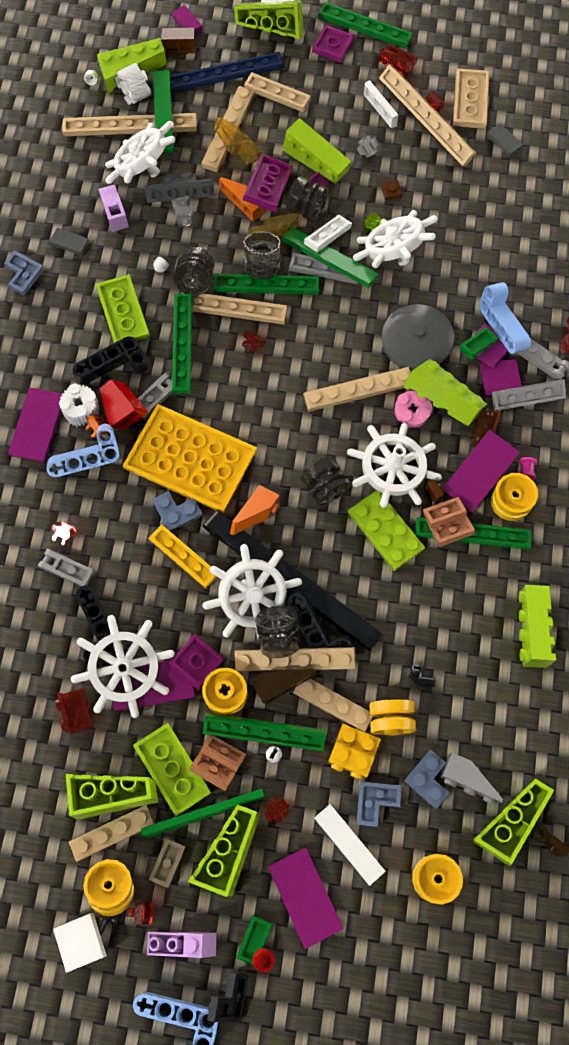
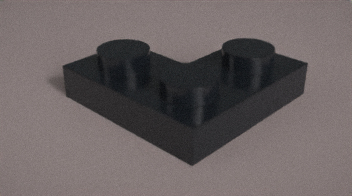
(229, 1007)

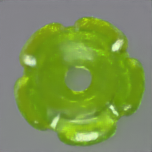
(372, 218)

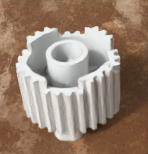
(133, 84)
(79, 404)

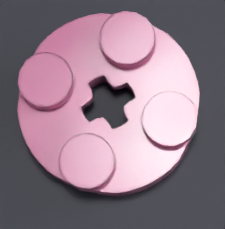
(410, 399)

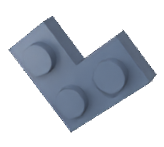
(26, 272)
(176, 516)
(423, 782)
(371, 797)

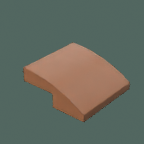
(448, 521)
(217, 762)

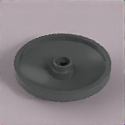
(417, 335)

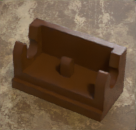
(178, 40)
(485, 422)

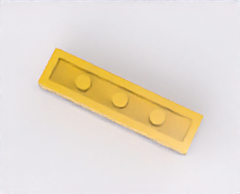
(183, 556)

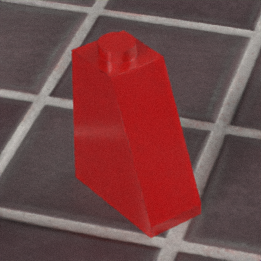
(120, 405)

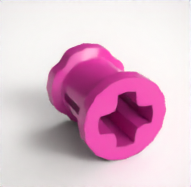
(528, 467)

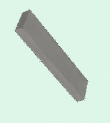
(308, 265)
(529, 395)

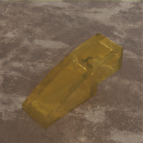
(237, 141)
(277, 225)

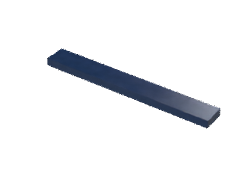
(225, 72)

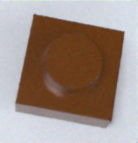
(391, 190)
(434, 491)

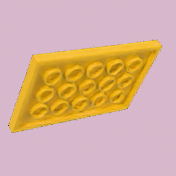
(190, 458)

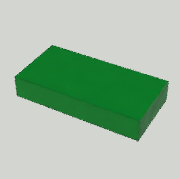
(478, 343)
(254, 939)

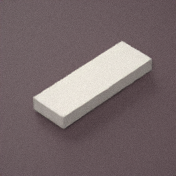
(380, 104)
(327, 233)

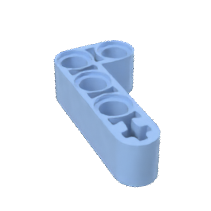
(502, 319)
(81, 455)
(175, 1017)

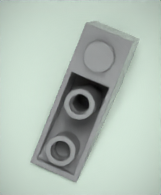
(466, 775)

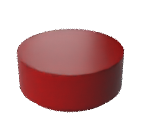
(263, 960)

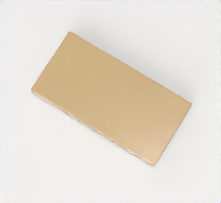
(471, 98)

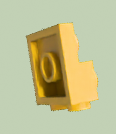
(354, 752)

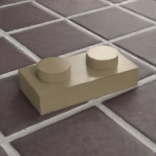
(167, 863)

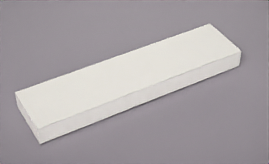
(349, 844)

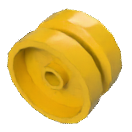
(514, 496)
(222, 680)
(392, 717)
(104, 875)
(424, 881)

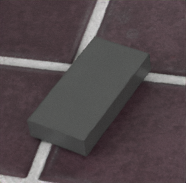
(504, 140)
(69, 241)

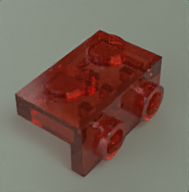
(400, 59)
(74, 711)

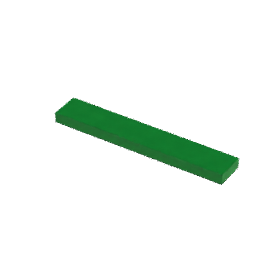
(365, 25)
(162, 103)
(332, 259)
(275, 285)
(182, 344)
(485, 535)
(264, 731)
(202, 814)

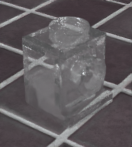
(182, 211)

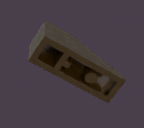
(277, 683)

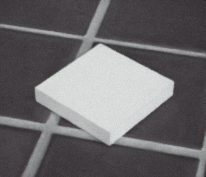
(79, 942)

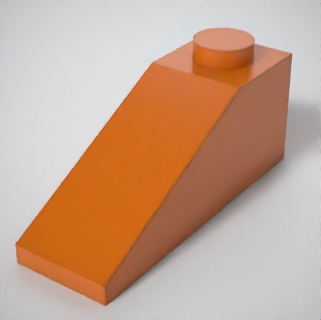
(235, 192)
(256, 510)

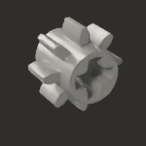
(367, 146)

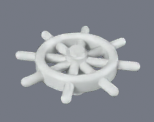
(140, 153)
(395, 239)
(394, 464)
(251, 591)
(122, 666)

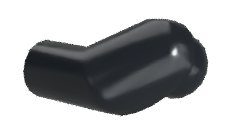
(419, 679)
(104, 920)

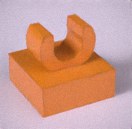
(94, 422)

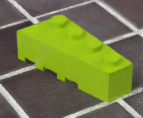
(275, 17)
(147, 55)
(315, 152)
(445, 392)
(536, 627)
(107, 794)
(512, 826)
(226, 857)

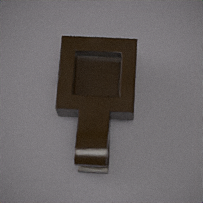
(555, 847)

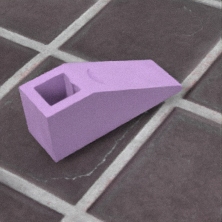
(113, 208)
(182, 944)

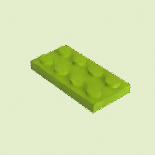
(122, 308)
(386, 531)
(170, 769)

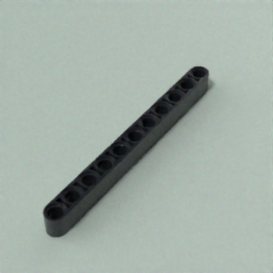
(323, 602)

